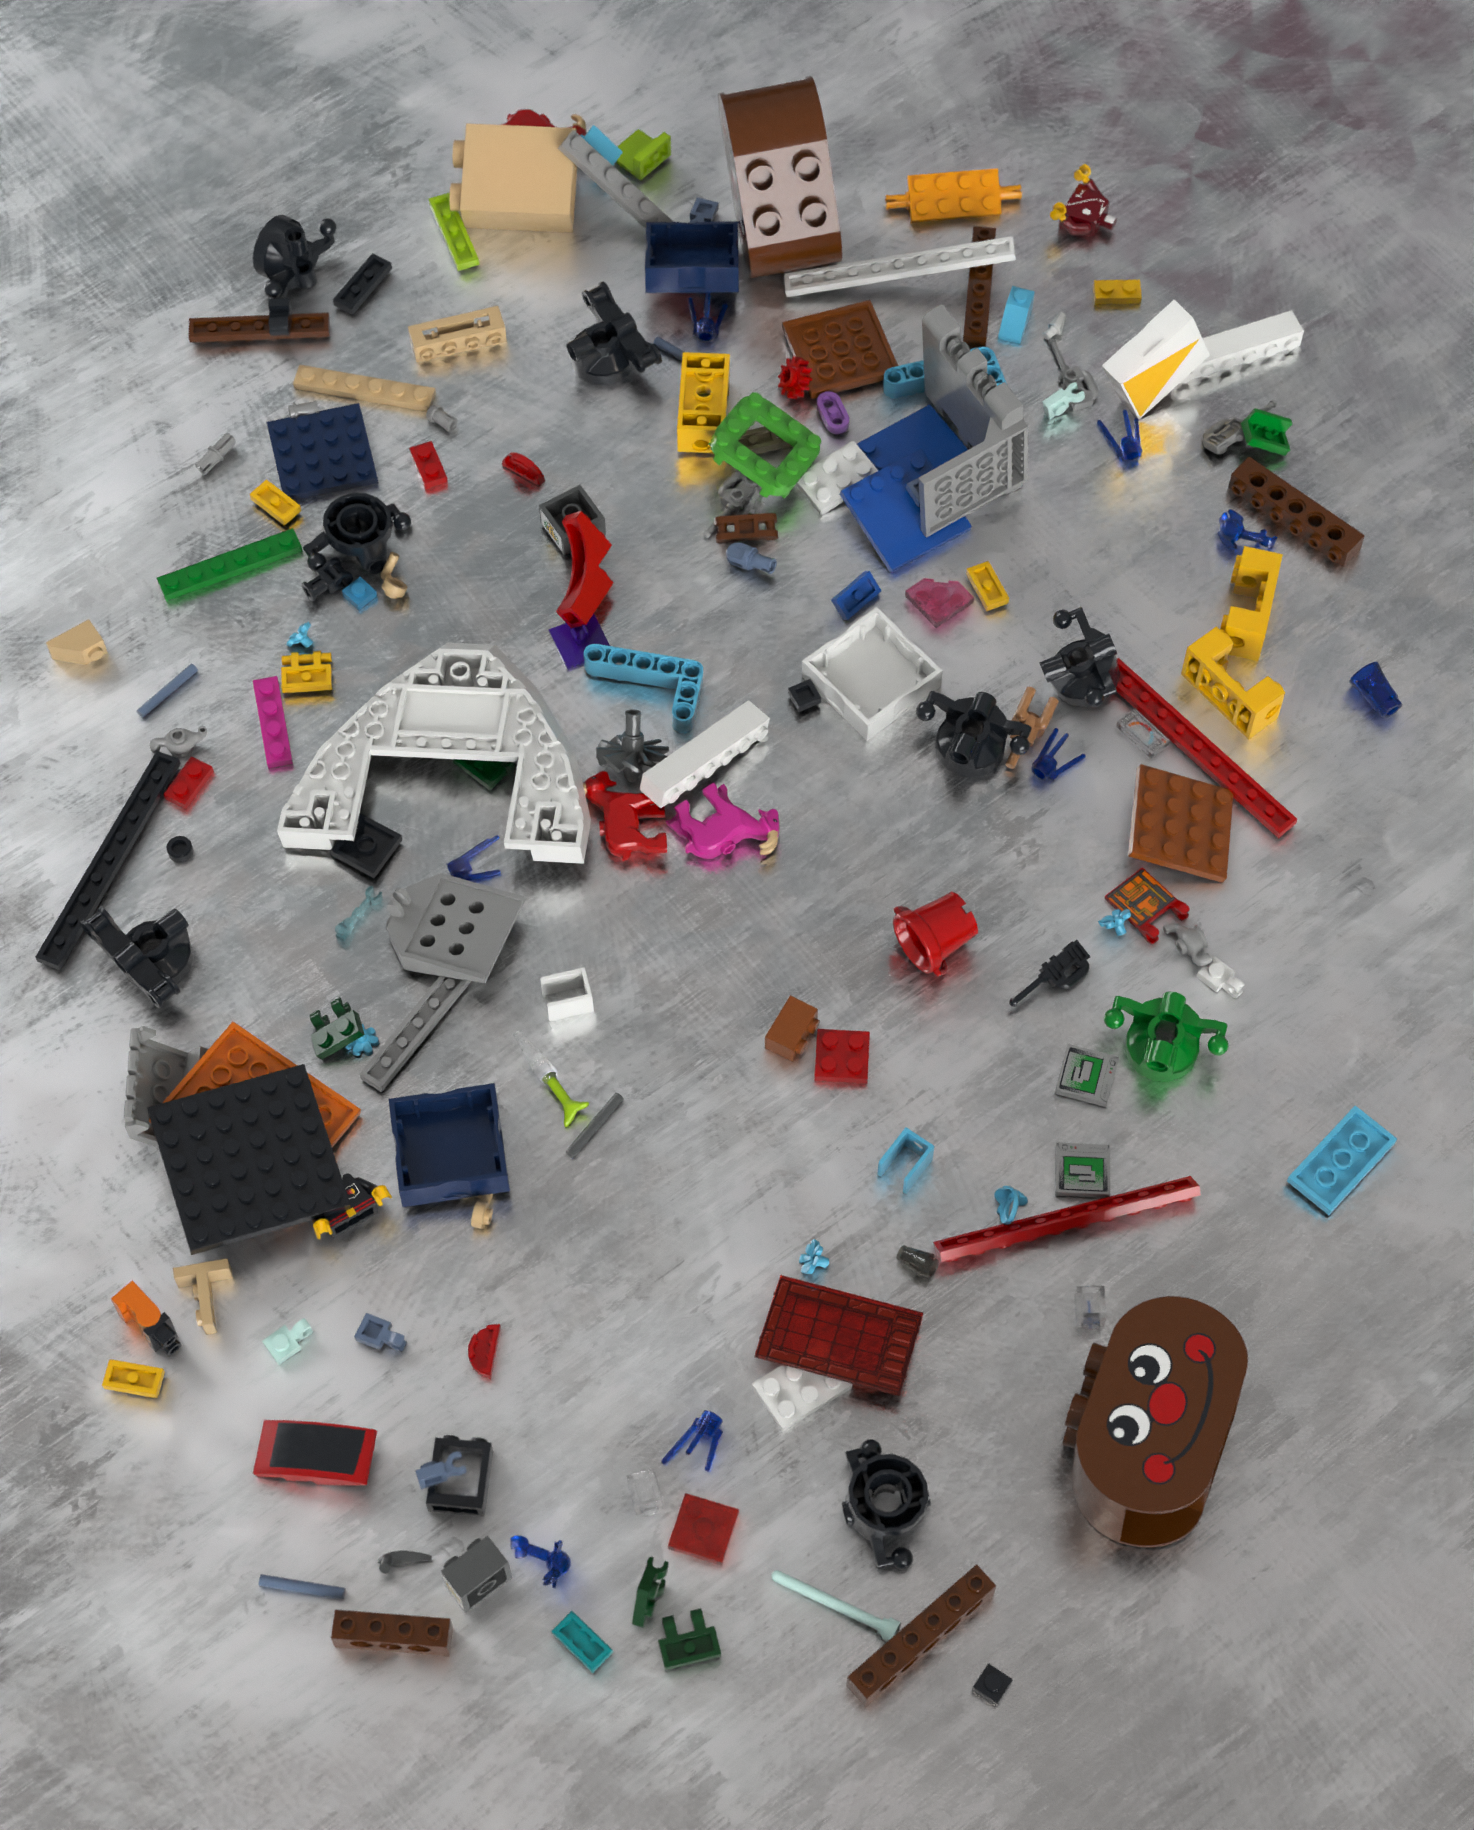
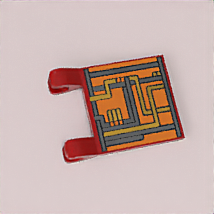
(1146, 902)

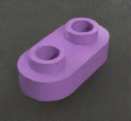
(833, 415)

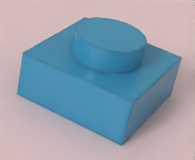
(359, 593)

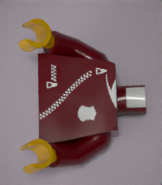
(1085, 209)

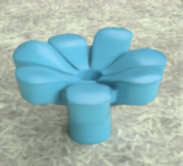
(301, 636)
(1116, 921)
(364, 1043)
(813, 1258)

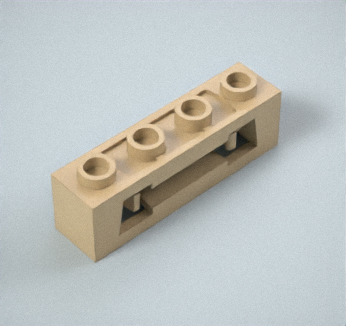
(457, 334)

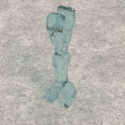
(345, 927)

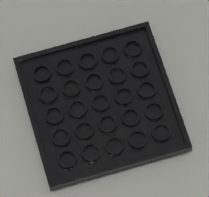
(248, 1159)

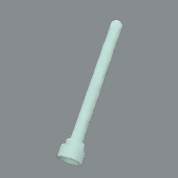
(885, 1627)

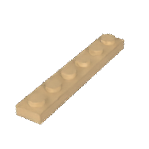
(364, 388)

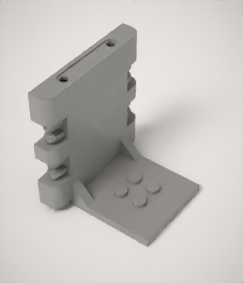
(987, 423)

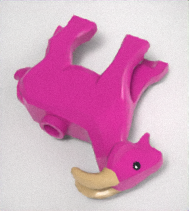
(725, 827)

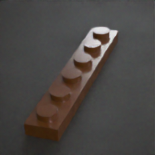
(255, 327)

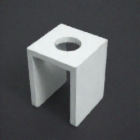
(566, 981)

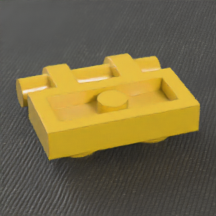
(307, 677)

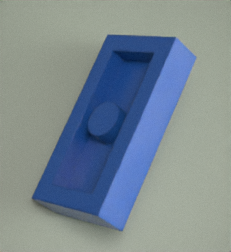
(856, 595)

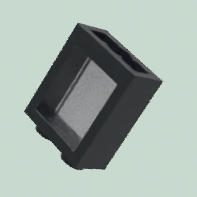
(466, 1492)

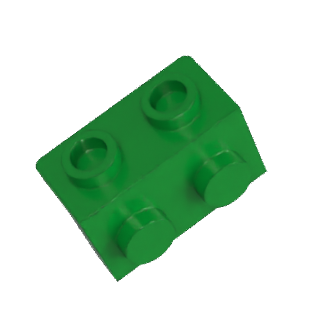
(1267, 431)

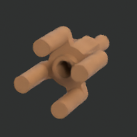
(1037, 723)

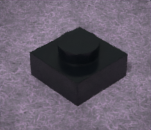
(804, 695)
(992, 1684)

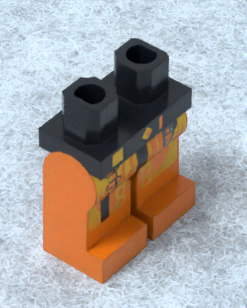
(156, 1327)

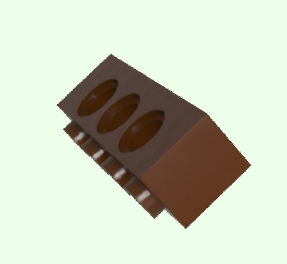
(392, 1632)

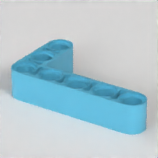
(909, 378)
(653, 675)

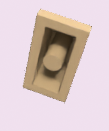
(78, 645)

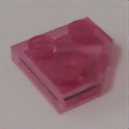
(939, 600)

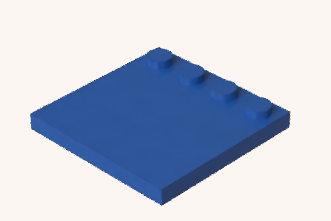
(917, 431)
(891, 515)

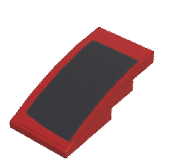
(315, 1452)

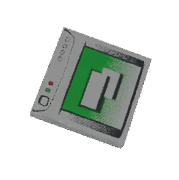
(1086, 1075)
(1082, 1170)

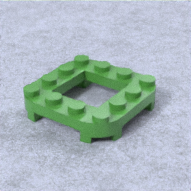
(773, 480)

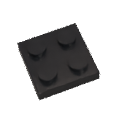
(370, 847)

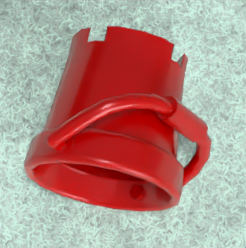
(934, 931)

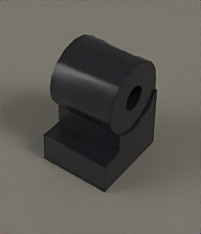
(280, 317)

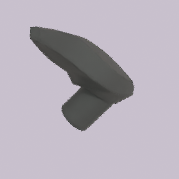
(401, 1558)

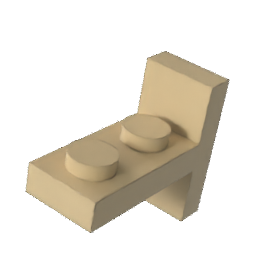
(201, 1276)

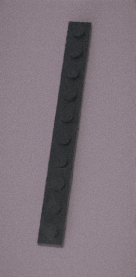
(108, 860)

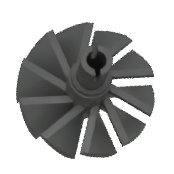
(629, 750)

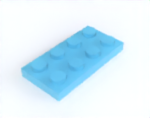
(1342, 1160)

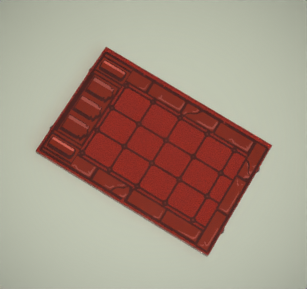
(839, 1335)

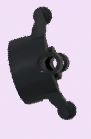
(287, 256)
(344, 522)
(1093, 680)
(975, 715)
(878, 1475)

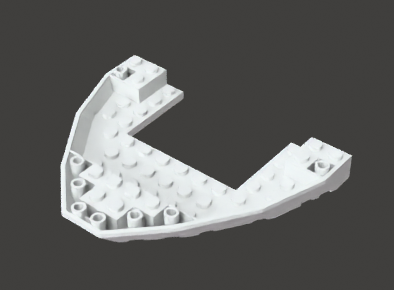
(451, 706)

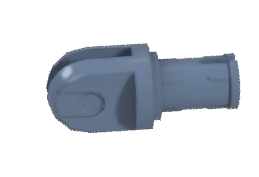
(749, 558)

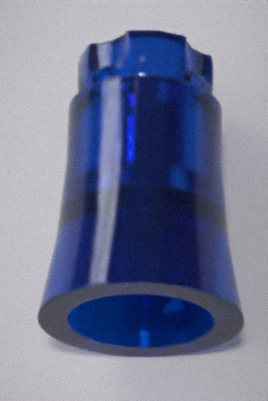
(1376, 689)

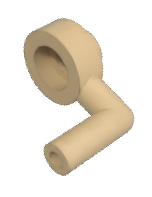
(392, 586)
(482, 1213)

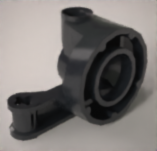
(612, 346)
(160, 968)

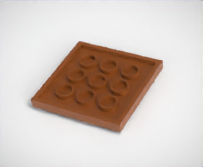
(842, 347)
(1181, 823)

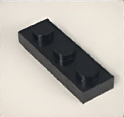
(362, 284)

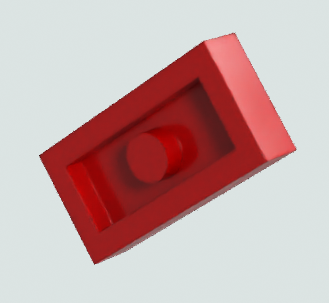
(428, 465)
(188, 782)

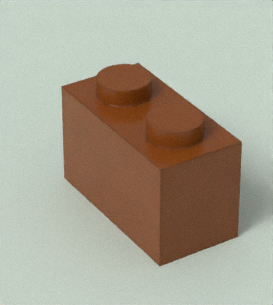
(791, 1028)

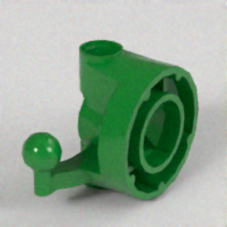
(1169, 1015)

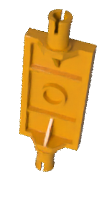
(953, 195)

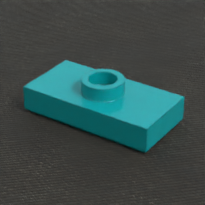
(582, 1641)

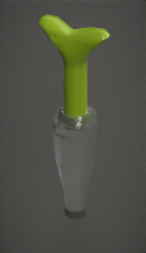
(547, 1075)

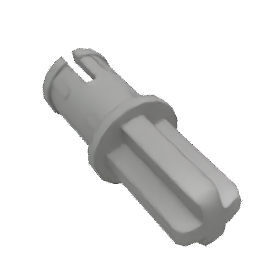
(215, 453)

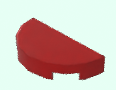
(524, 467)
(483, 1349)

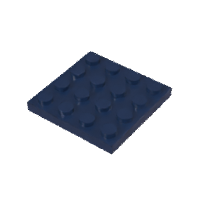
(322, 452)

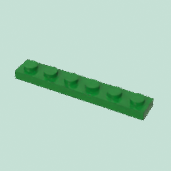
(229, 564)

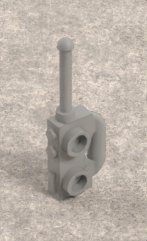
(1071, 375)
(1227, 432)
(734, 498)

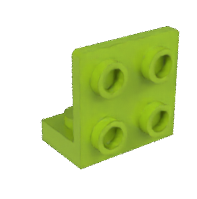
(642, 153)

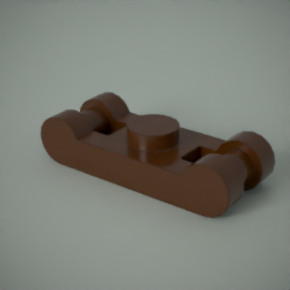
(746, 527)

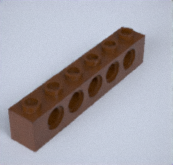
(978, 295)
(1296, 511)
(920, 1635)

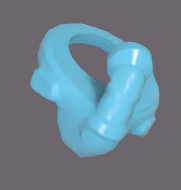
(1004, 1197)

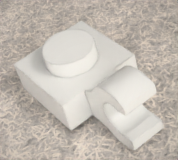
(1218, 976)

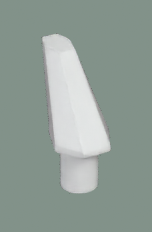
(1055, 326)

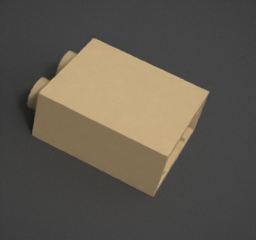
(514, 178)

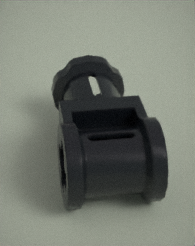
(329, 578)

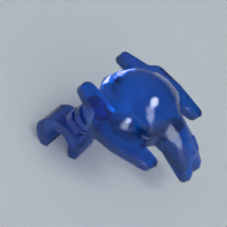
(1232, 530)
(556, 1561)

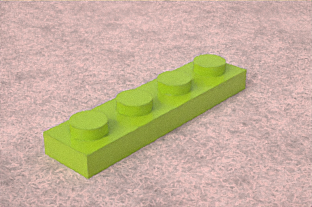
(454, 233)

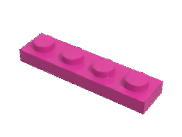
(272, 722)

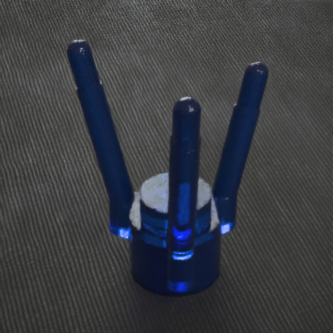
(706, 329)
(1129, 447)
(1045, 765)
(460, 866)
(705, 1428)

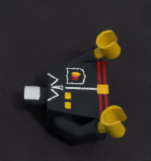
(361, 1197)

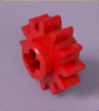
(795, 377)

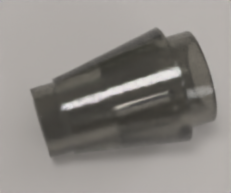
(920, 1262)

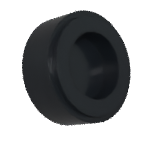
(179, 849)

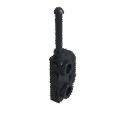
(1055, 968)

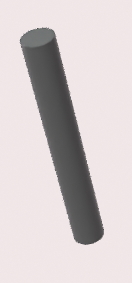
(594, 1125)

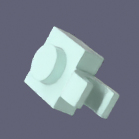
(1059, 401)
(284, 1343)

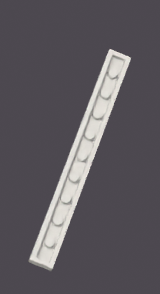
(899, 266)

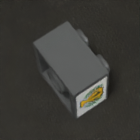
(554, 511)
(476, 1573)

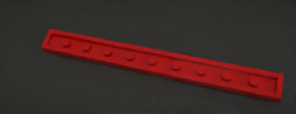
(1203, 752)
(1057, 1221)

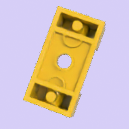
(696, 414)
(1256, 577)
(1206, 670)

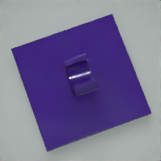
(573, 641)

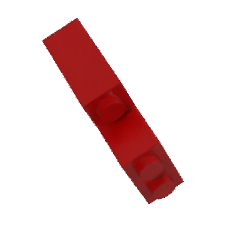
(588, 580)

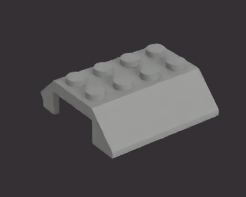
(152, 1076)

